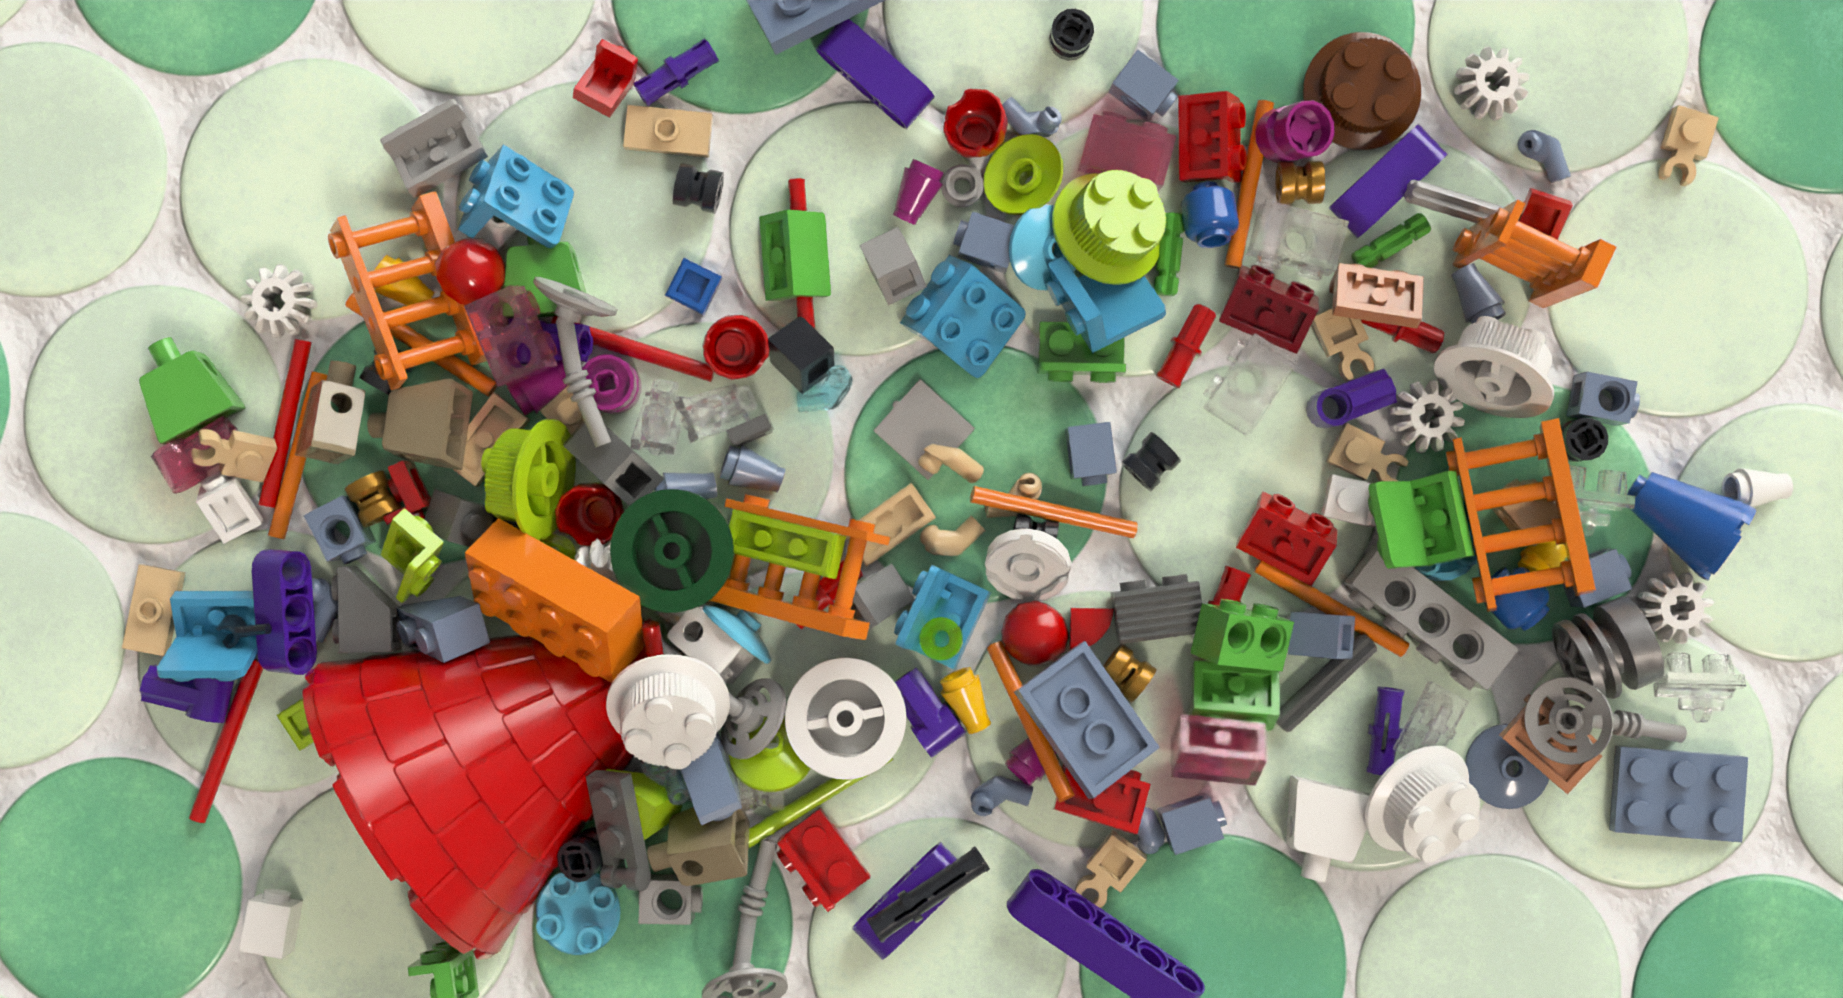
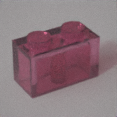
(1127, 147)
(1218, 750)

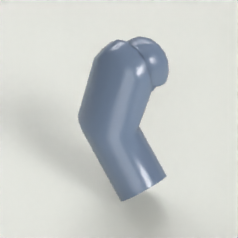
(1038, 123)
(1545, 150)
(324, 608)
(996, 791)
(1150, 832)

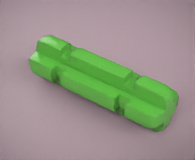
(1392, 241)
(1169, 256)

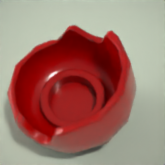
(975, 124)
(470, 270)
(735, 347)
(589, 513)
(1035, 633)

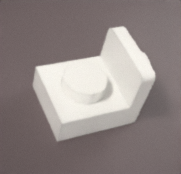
(1348, 501)
(227, 506)

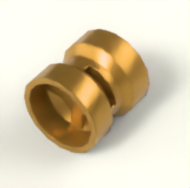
(1300, 182)
(372, 498)
(1119, 666)

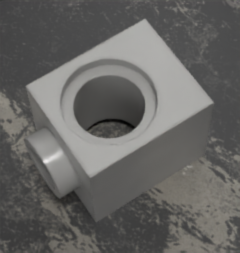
(893, 266)
(655, 912)

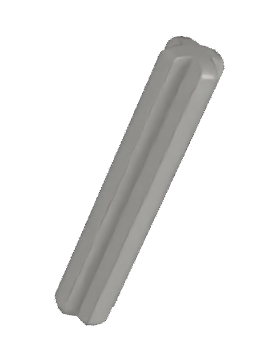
(1448, 201)

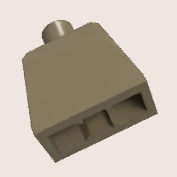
(425, 423)
(328, 433)
(703, 851)

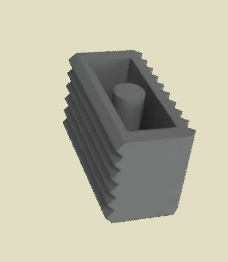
(1156, 611)

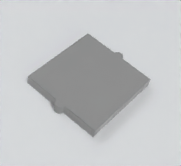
(920, 421)

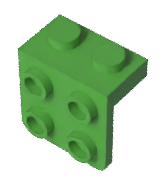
(1420, 521)

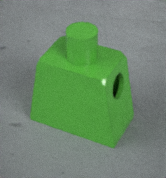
(536, 260)
(185, 392)

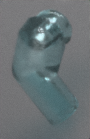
(830, 393)
(670, 779)

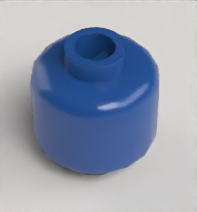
(1209, 215)
(1520, 608)

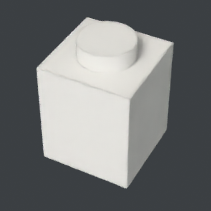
(271, 924)

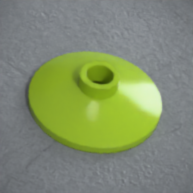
(1013, 165)
(771, 768)

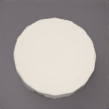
(1027, 564)

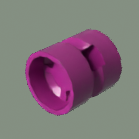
(1294, 131)
(615, 383)

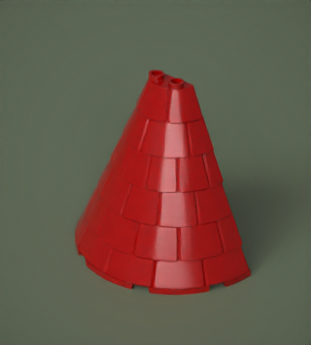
(465, 773)

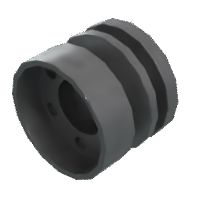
(1610, 649)

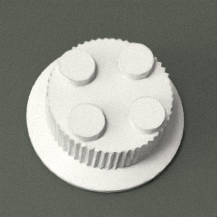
(1498, 369)
(668, 709)
(845, 718)
(1424, 804)

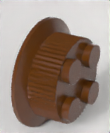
(1366, 88)

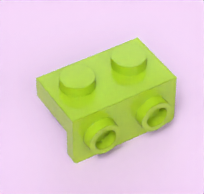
(413, 552)

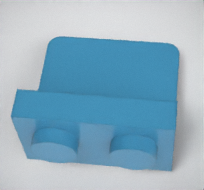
(518, 195)
(1103, 310)
(964, 315)
(944, 596)
(199, 646)

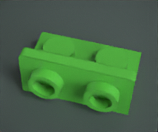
(1066, 355)
(1235, 693)
(452, 971)

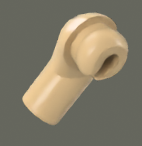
(953, 458)
(1026, 486)
(951, 542)

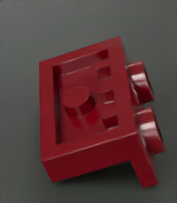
(1270, 308)

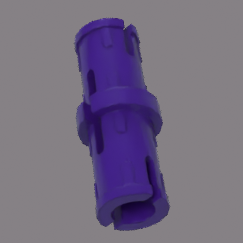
(676, 72)
(1388, 701)

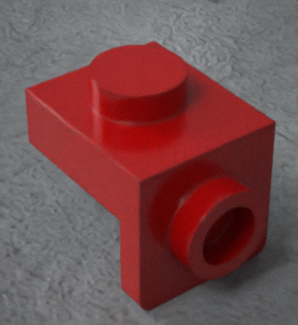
(607, 78)
(1545, 212)

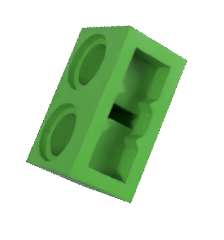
(1242, 636)

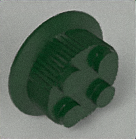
(672, 550)

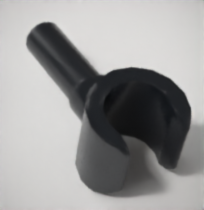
(240, 629)

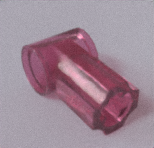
(176, 460)

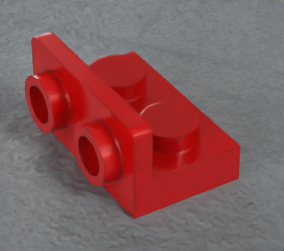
(1211, 137)
(1288, 537)
(1116, 807)
(821, 860)

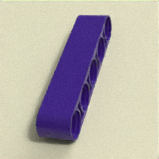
(1100, 940)

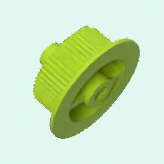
(1110, 225)
(528, 476)

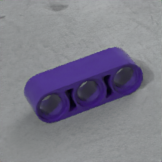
(875, 73)
(1388, 180)
(285, 602)
(933, 861)

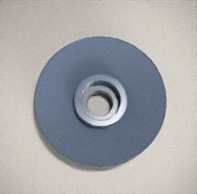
(1487, 772)

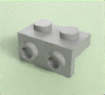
(434, 147)

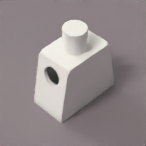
(714, 646)
(1324, 824)

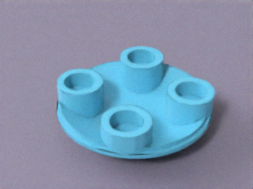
(577, 914)

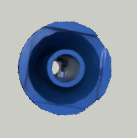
(1691, 520)

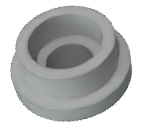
(962, 172)

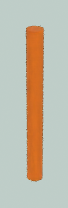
(1247, 192)
(450, 363)
(292, 474)
(1053, 512)
(1331, 606)
(1040, 744)

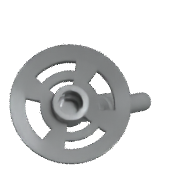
(570, 308)
(749, 715)
(1582, 720)
(743, 975)

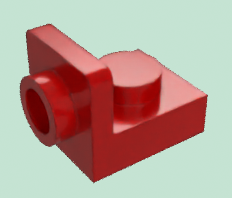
(408, 487)

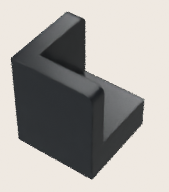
(801, 354)

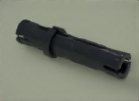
(927, 894)

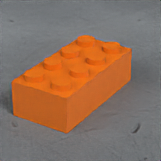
(555, 600)

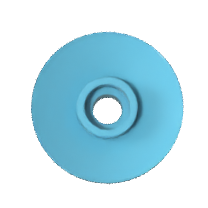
(1032, 247)
(741, 629)

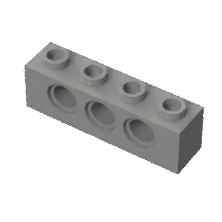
(1488, 650)

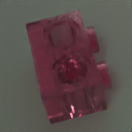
(502, 341)

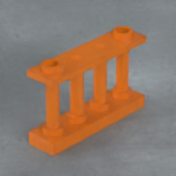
(431, 223)
(1546, 263)
(1563, 530)
(804, 607)

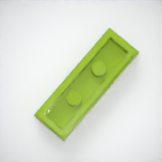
(786, 543)

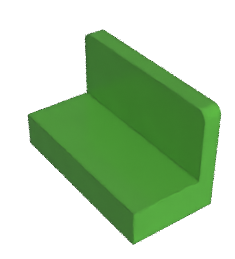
(795, 255)

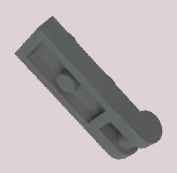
(618, 830)

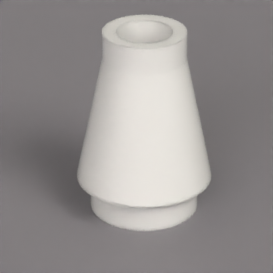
(1756, 486)

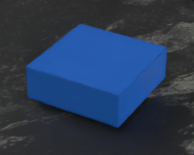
(693, 286)

